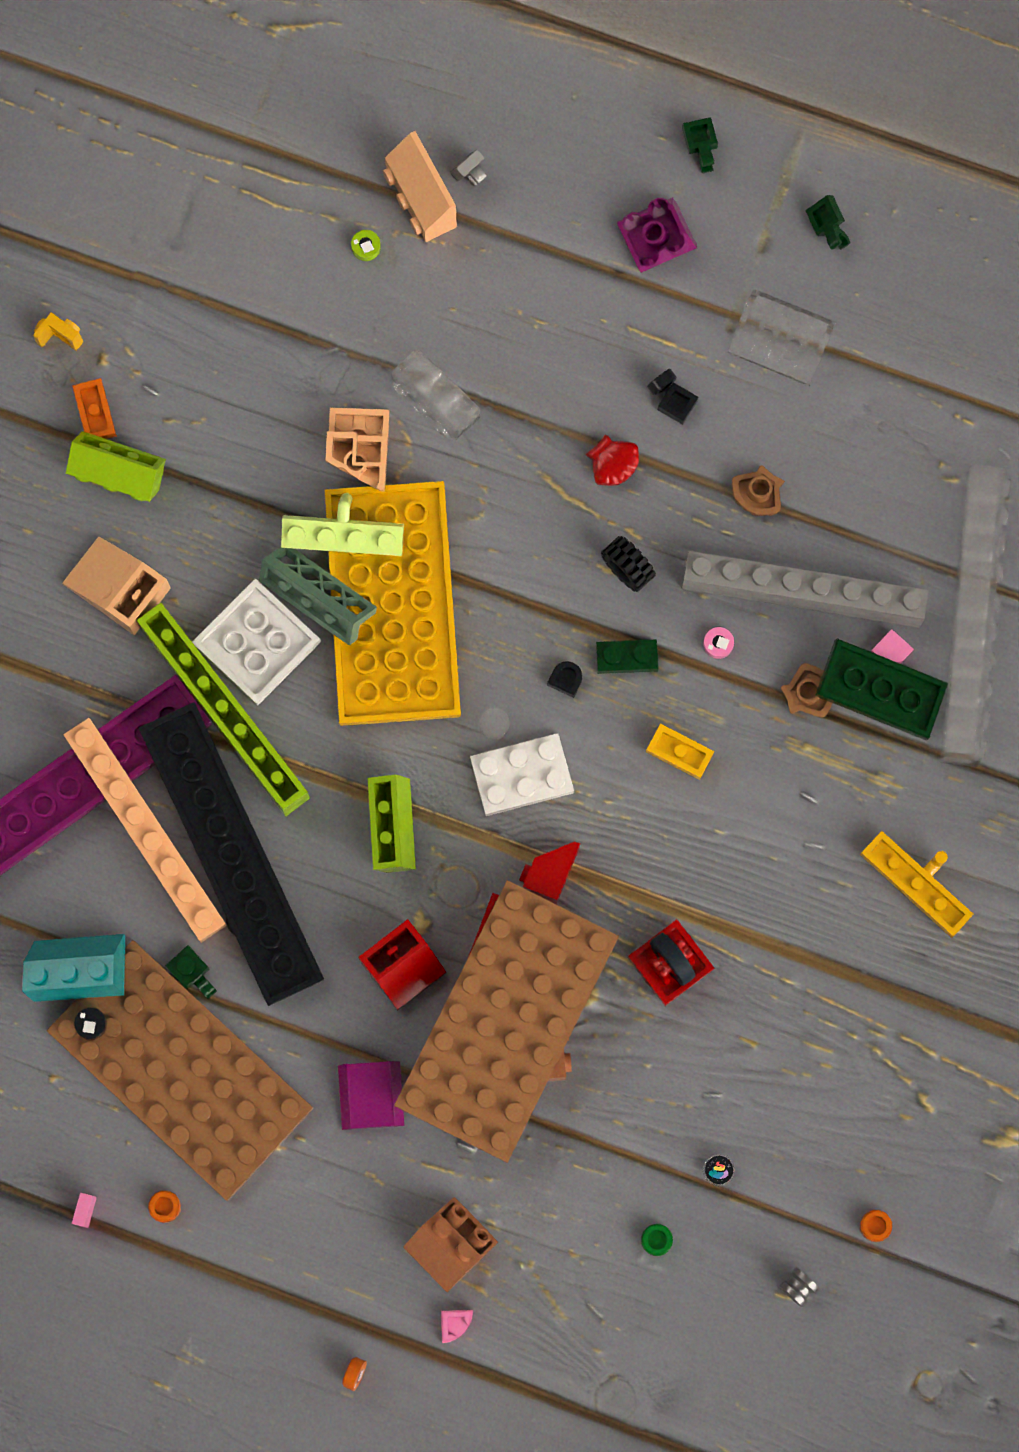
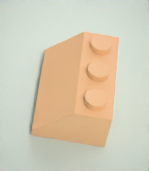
(420, 188)

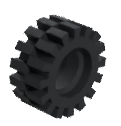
(628, 563)

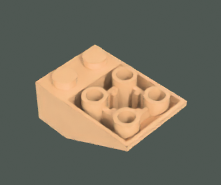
(117, 584)

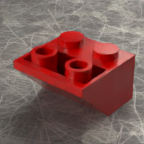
(402, 964)

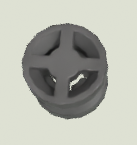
(799, 1287)

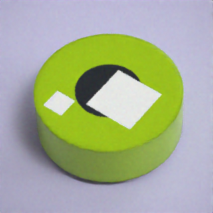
(365, 245)

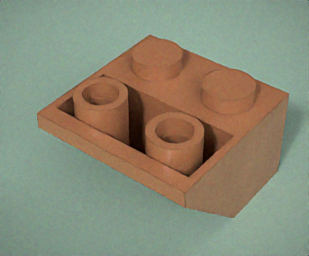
(450, 1244)

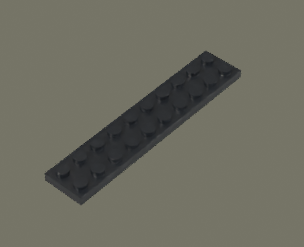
(231, 854)

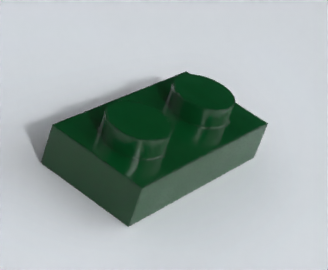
(627, 656)

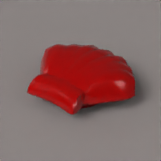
(613, 461)

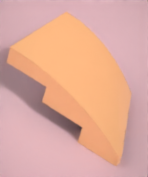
(359, 443)

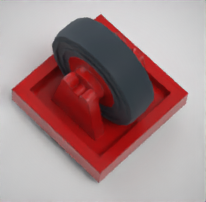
(671, 962)

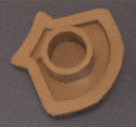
(758, 492)
(802, 691)

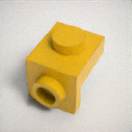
(64, 330)

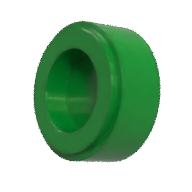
(656, 1240)

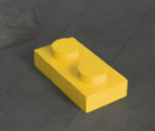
(680, 751)

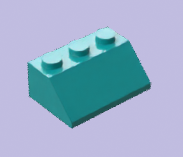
(75, 968)

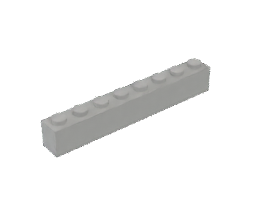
(805, 589)

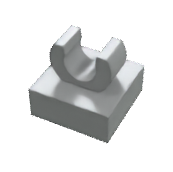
(469, 168)

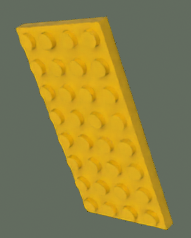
(407, 650)

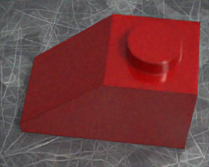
(549, 872)

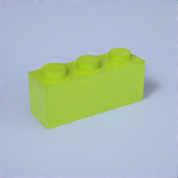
(115, 466)
(391, 823)

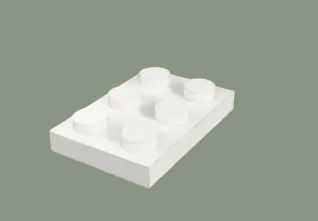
(522, 774)

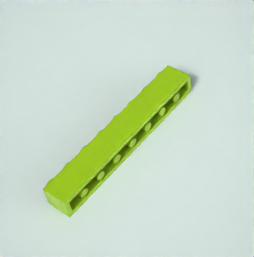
(223, 709)

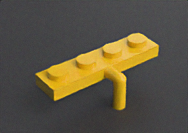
(918, 882)

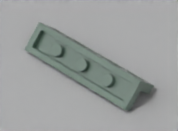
(310, 597)

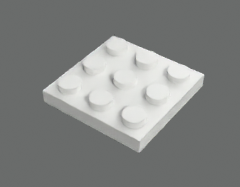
(256, 642)

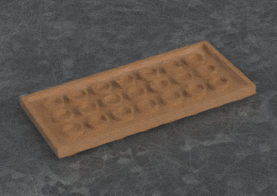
(506, 1021)
(185, 1075)

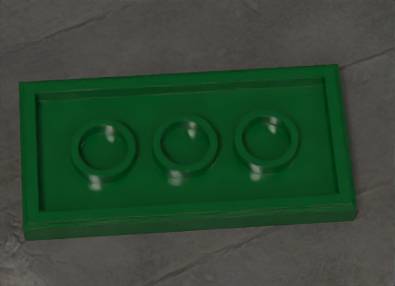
(881, 689)

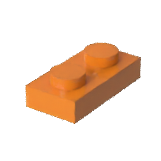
(94, 408)

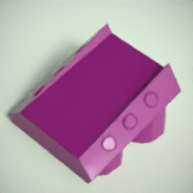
(656, 234)
(370, 1094)

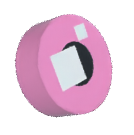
(718, 642)

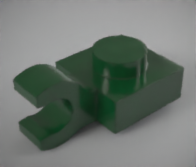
(701, 139)
(825, 219)
(189, 970)

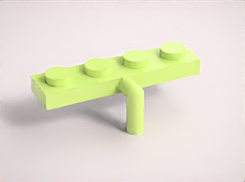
(342, 533)

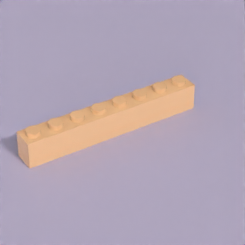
(145, 830)

